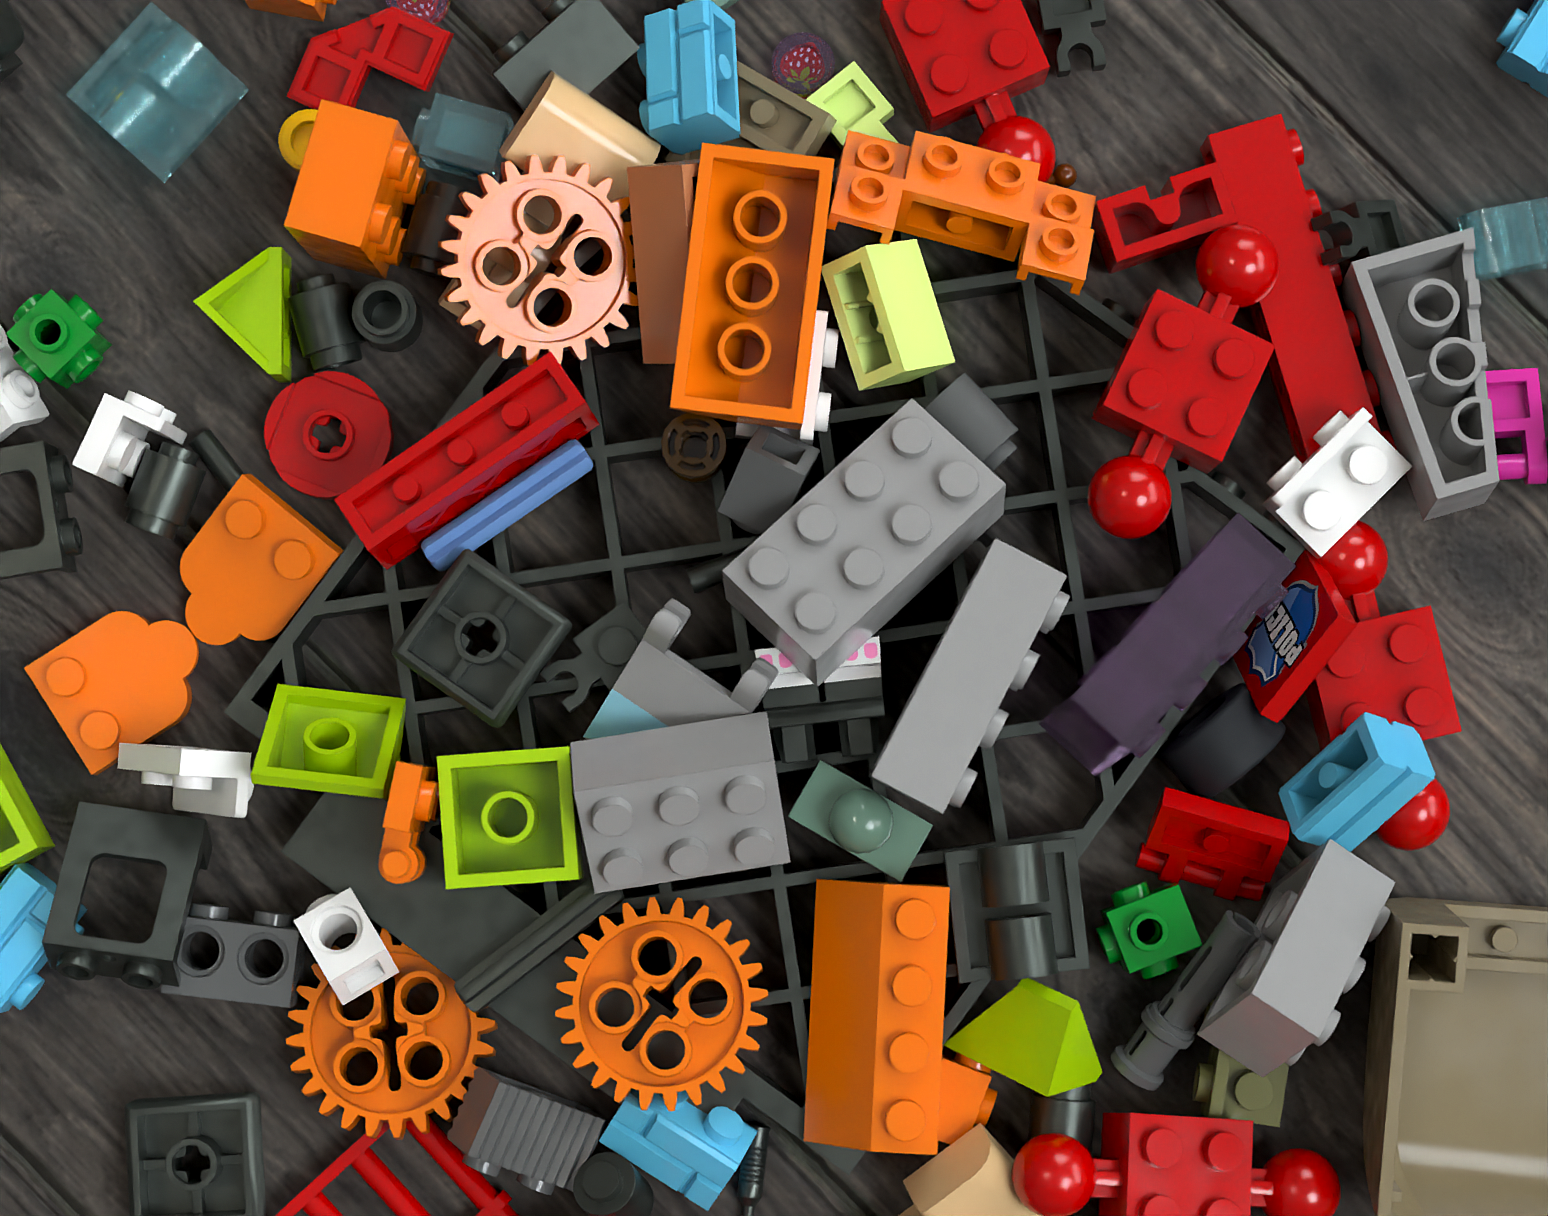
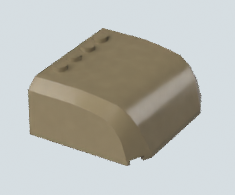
(1458, 1061)

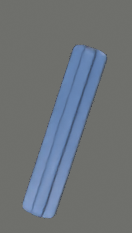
(507, 504)

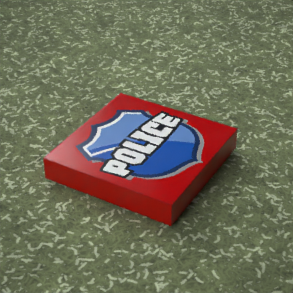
(1294, 639)

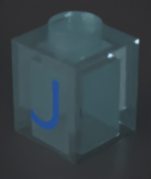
(462, 137)

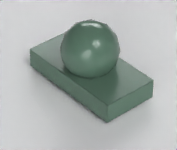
(860, 820)

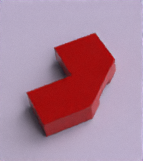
(388, 40)

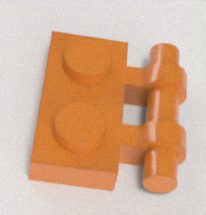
(410, 805)

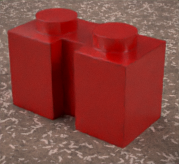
(1140, 229)

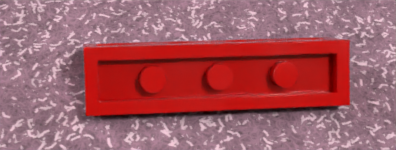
(466, 460)

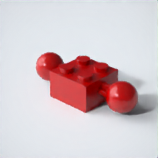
(970, 62)
(1183, 381)
(1388, 670)
(1171, 1170)

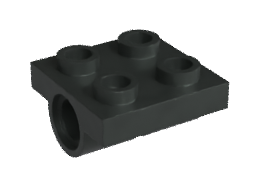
(1016, 910)

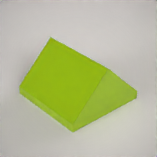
(330, 741)

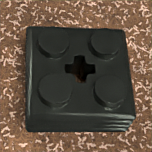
(439, 648)
(223, 1128)

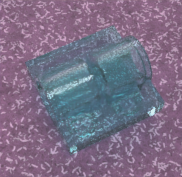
(158, 92)

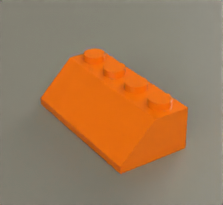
(752, 285)
(877, 1016)

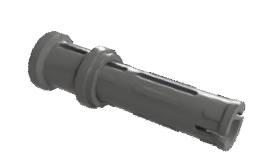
(1171, 1022)

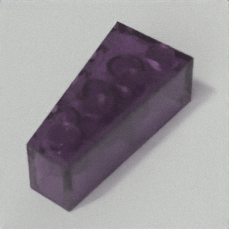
(1170, 647)

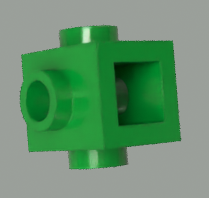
(75, 352)
(1171, 929)

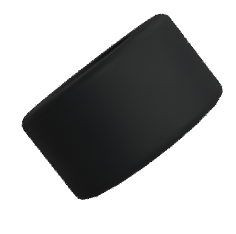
(1221, 743)

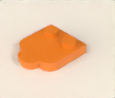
(252, 566)
(117, 683)

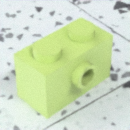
(887, 314)

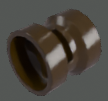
(700, 456)

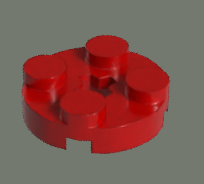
(315, 402)

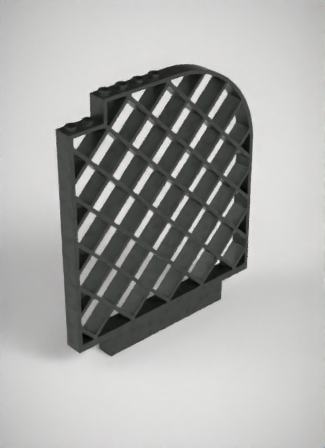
(466, 925)

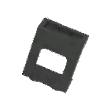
(61, 534)
(133, 835)

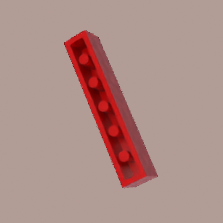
(1302, 315)

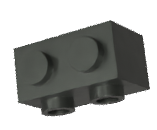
(577, 43)

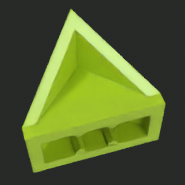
(256, 311)
(1032, 1039)

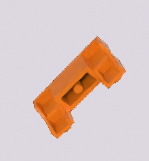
(966, 201)

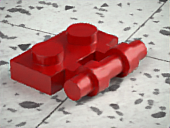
(1212, 845)

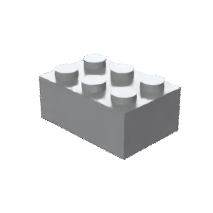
(679, 802)
(1302, 962)

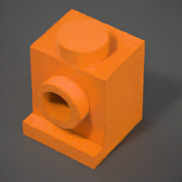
(963, 1097)

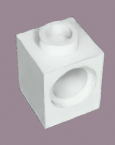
(361, 963)

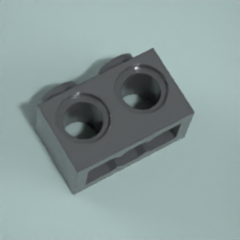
(235, 973)

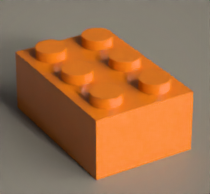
(355, 190)

